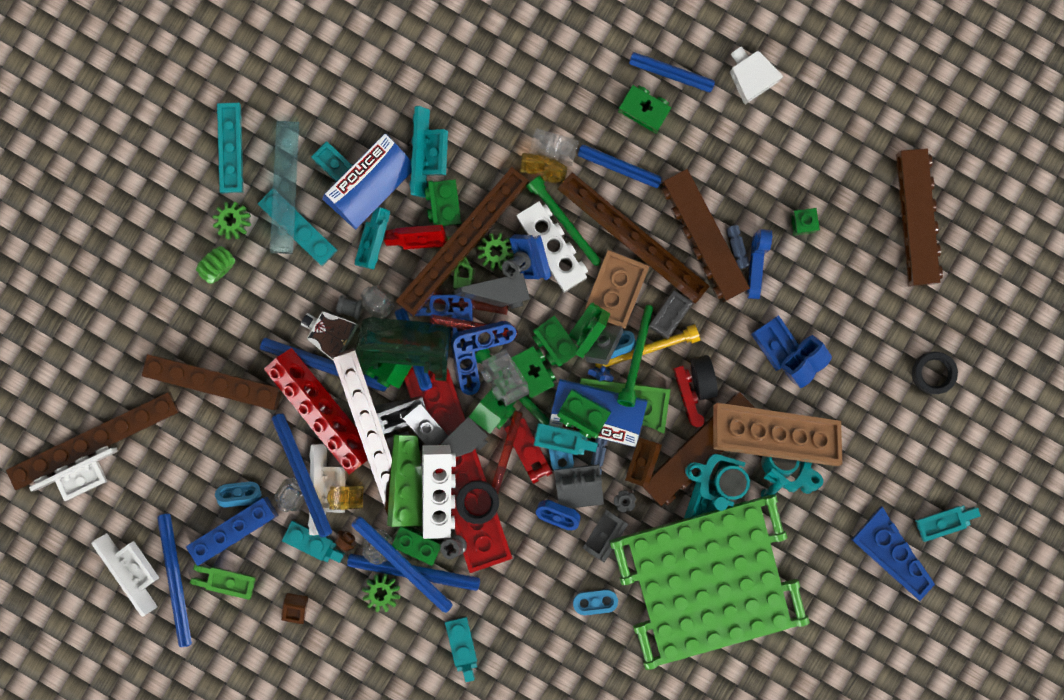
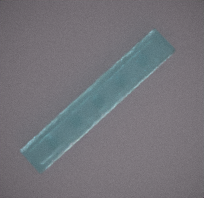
(284, 187)

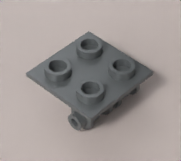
(579, 486)

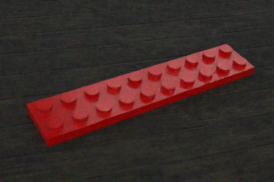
(484, 541)

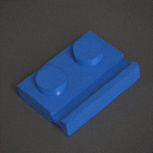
(535, 250)
(775, 341)

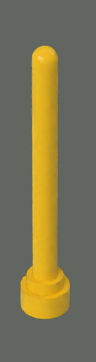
(690, 334)

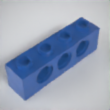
(232, 531)

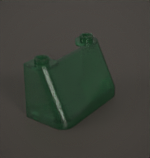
(405, 344)

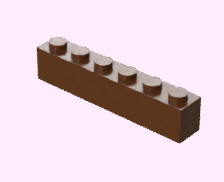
(918, 217)
(705, 236)
(212, 382)
(697, 448)

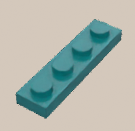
(230, 148)
(304, 234)

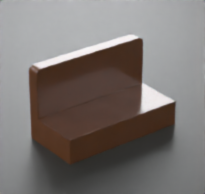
(643, 462)

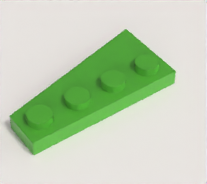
(657, 397)
(405, 483)

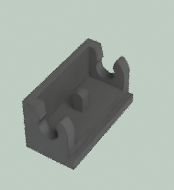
(607, 529)

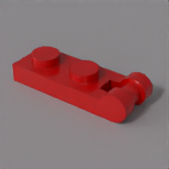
(688, 397)
(529, 453)

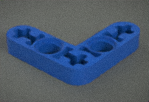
(760, 245)
(466, 314)
(469, 349)

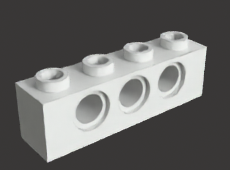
(565, 279)
(433, 458)

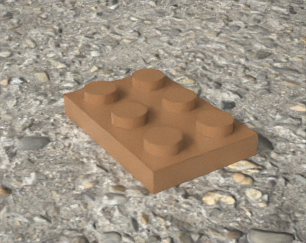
(618, 287)

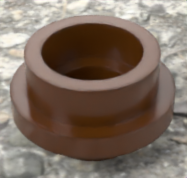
(345, 540)

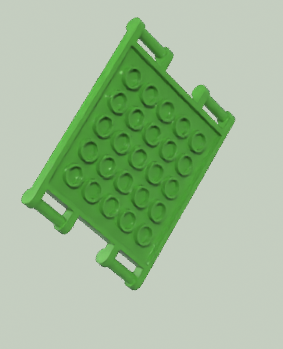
(709, 581)

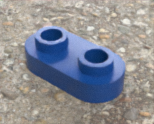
(558, 515)

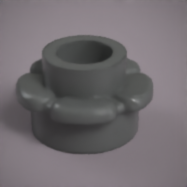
(618, 501)

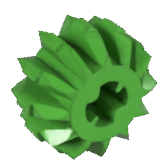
(238, 214)
(496, 244)
(215, 265)
(374, 588)

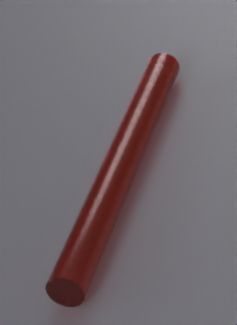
(477, 305)
(459, 323)
(506, 451)

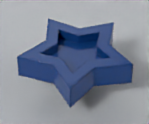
(601, 374)

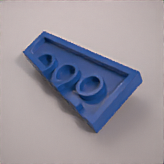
(886, 546)

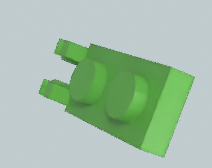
(225, 581)

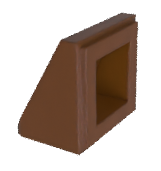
(294, 608)

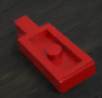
(416, 237)

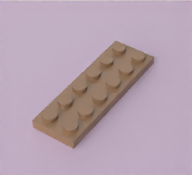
(777, 434)

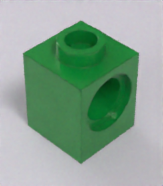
(804, 221)

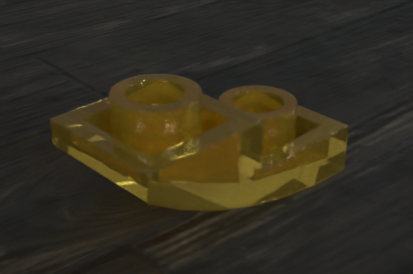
(551, 169)
(345, 497)

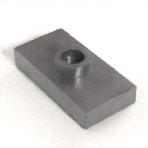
(670, 314)
(604, 345)
(424, 425)

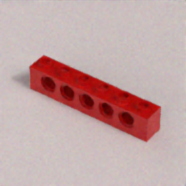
(318, 409)

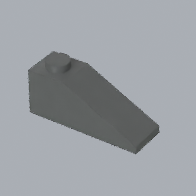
(498, 292)
(391, 413)
(466, 438)

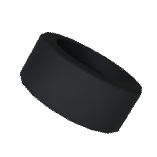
(951, 368)
(704, 377)
(460, 505)

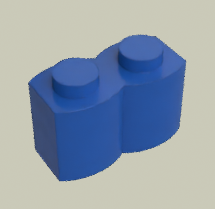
(806, 361)

